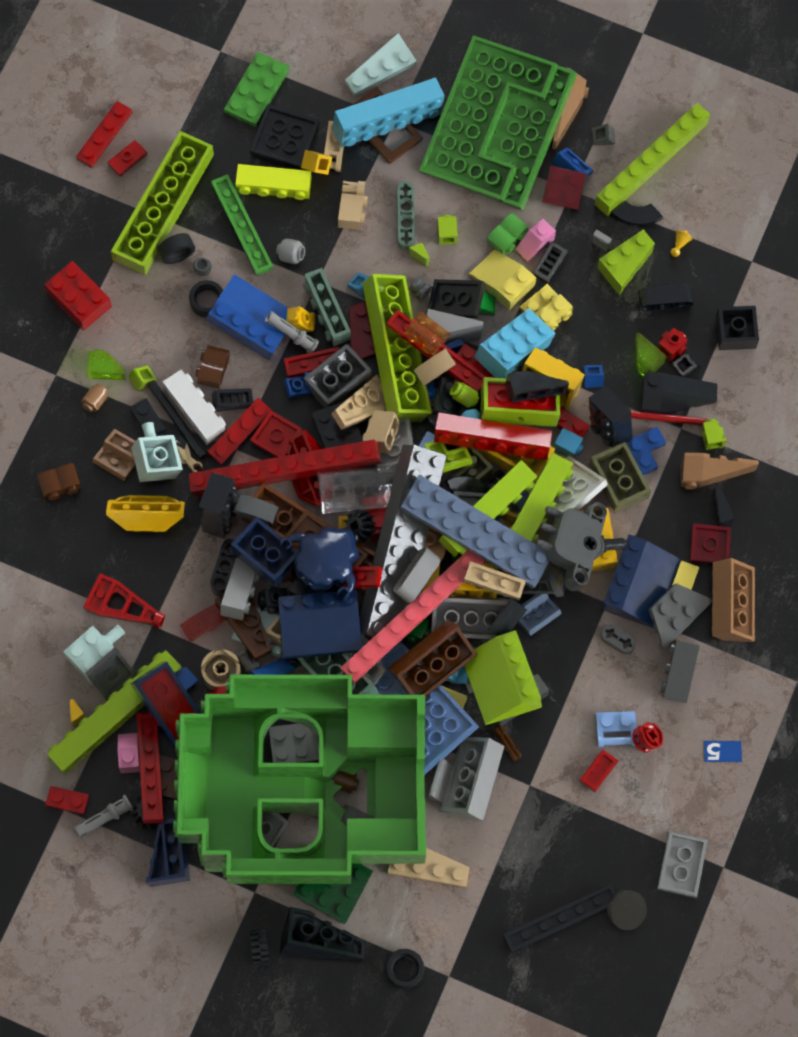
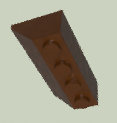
(433, 660)

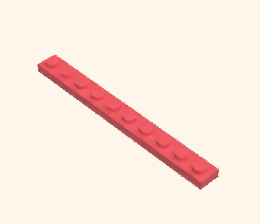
(409, 617)

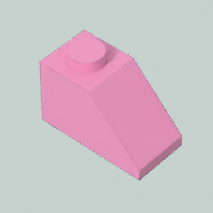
(536, 240)
(128, 753)

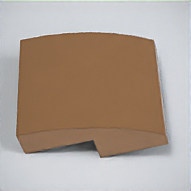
(116, 455)

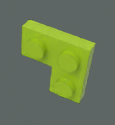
(455, 458)

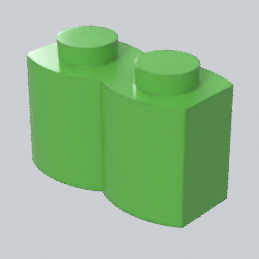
(507, 234)

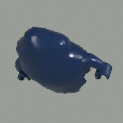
(325, 558)

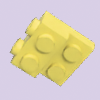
(549, 306)

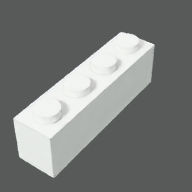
(194, 407)

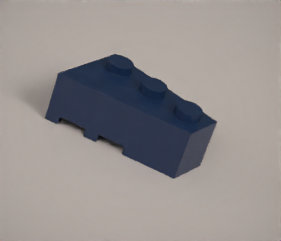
(169, 857)

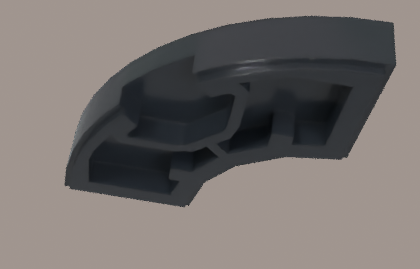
(636, 215)
(466, 484)

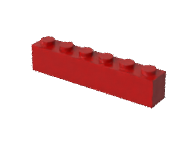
(492, 436)

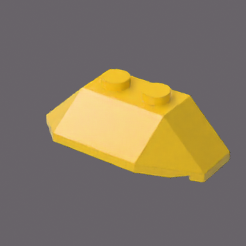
(145, 512)

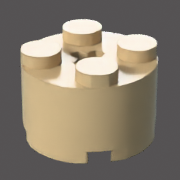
(218, 661)

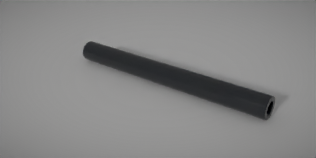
(177, 420)

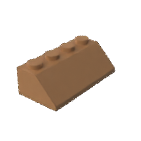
(733, 601)

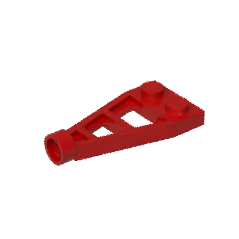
(101, 594)

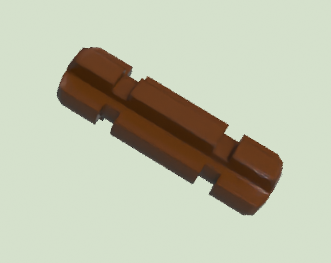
(507, 742)

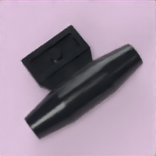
(446, 404)

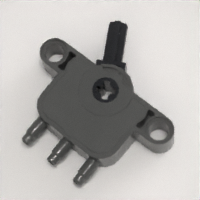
(577, 542)

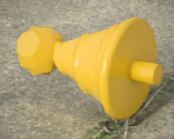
(682, 239)

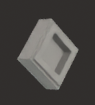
(601, 240)

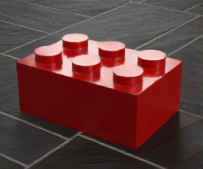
(78, 295)

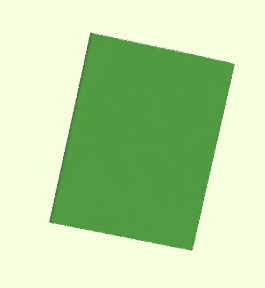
(498, 122)

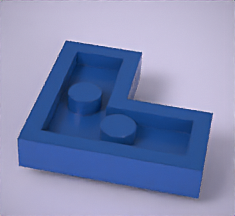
(643, 445)

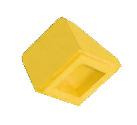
(76, 713)

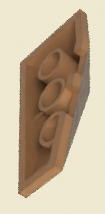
(571, 108)

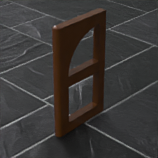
(380, 146)

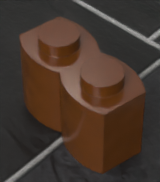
(212, 367)
(59, 481)

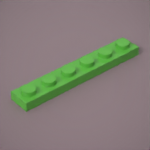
(242, 225)

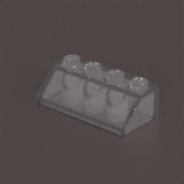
(355, 488)

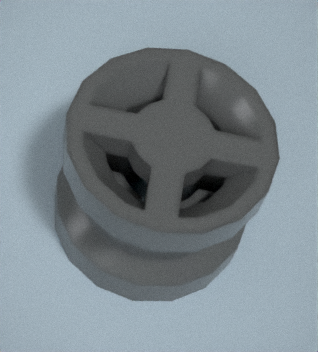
(420, 287)

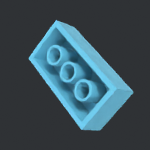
(513, 344)

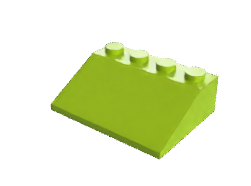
(502, 679)

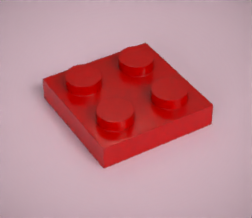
(274, 434)

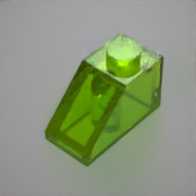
(647, 356)
(104, 366)

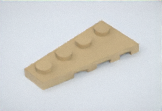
(361, 404)
(436, 869)

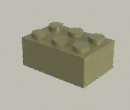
(624, 478)

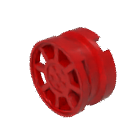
(649, 737)

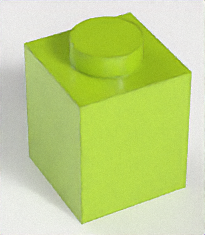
(447, 230)

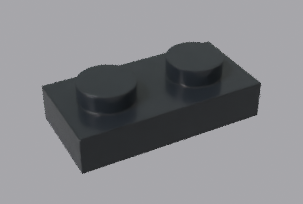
(145, 413)

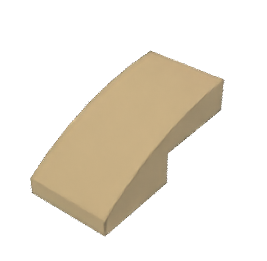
(434, 367)

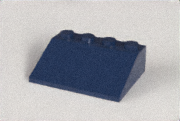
(640, 580)
(319, 624)

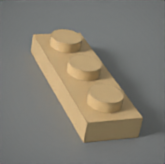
(494, 580)

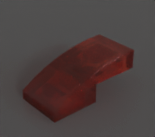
(202, 622)

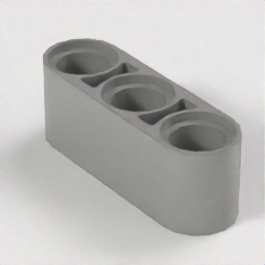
(416, 575)

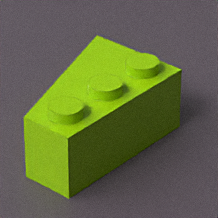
(625, 260)

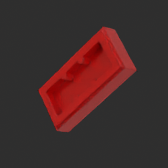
(127, 158)
(598, 771)

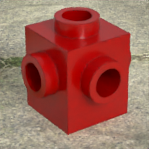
(673, 344)

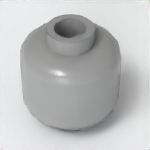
(290, 251)

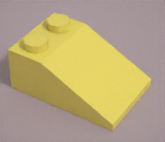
(504, 278)

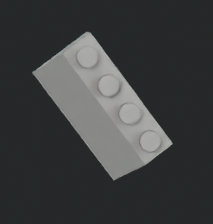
(472, 778)

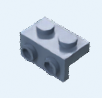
(538, 614)

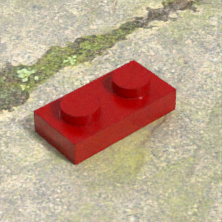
(367, 576)
(67, 800)

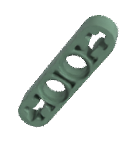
(405, 215)

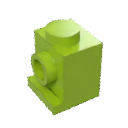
(713, 434)

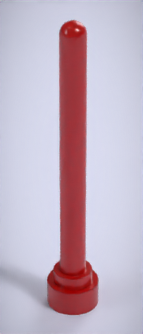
(667, 418)

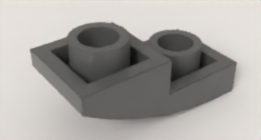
(253, 507)

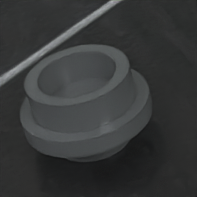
(202, 266)

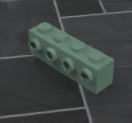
(327, 307)

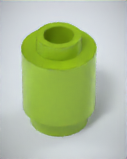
(464, 394)

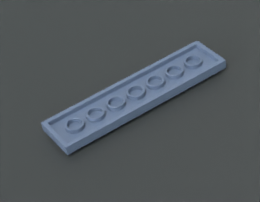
(475, 531)

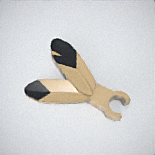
(185, 456)

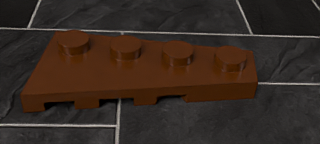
(250, 631)

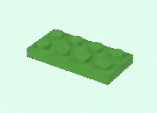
(256, 89)

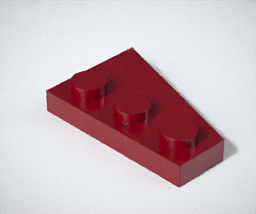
(361, 333)

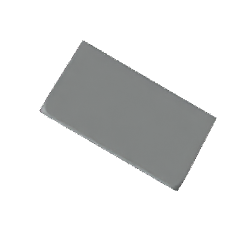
(440, 781)

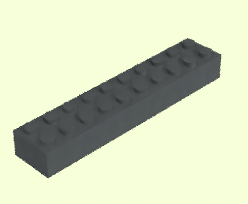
(399, 538)

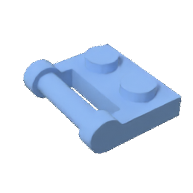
(615, 723)

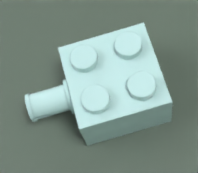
(156, 456)
(91, 648)

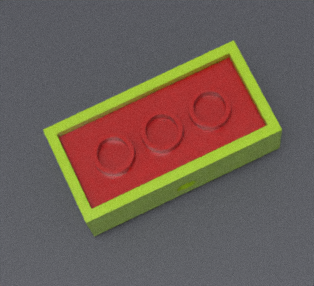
(498, 407)

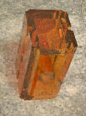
(427, 333)

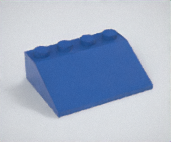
(242, 314)

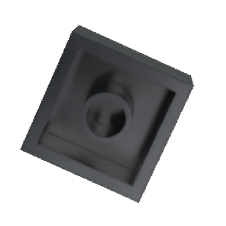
(737, 327)

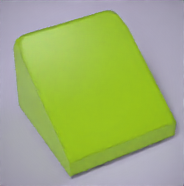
(419, 253)
(141, 377)

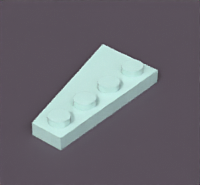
(383, 65)

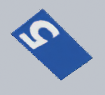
(723, 751)

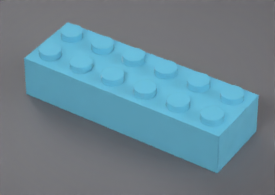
(388, 112)

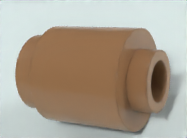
(94, 398)

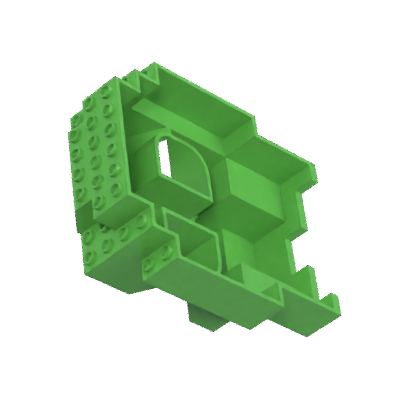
(227, 786)

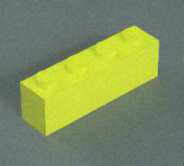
(273, 181)

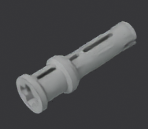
(299, 336)
(112, 811)

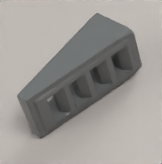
(560, 250)

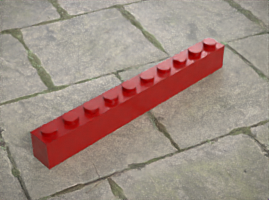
(293, 466)

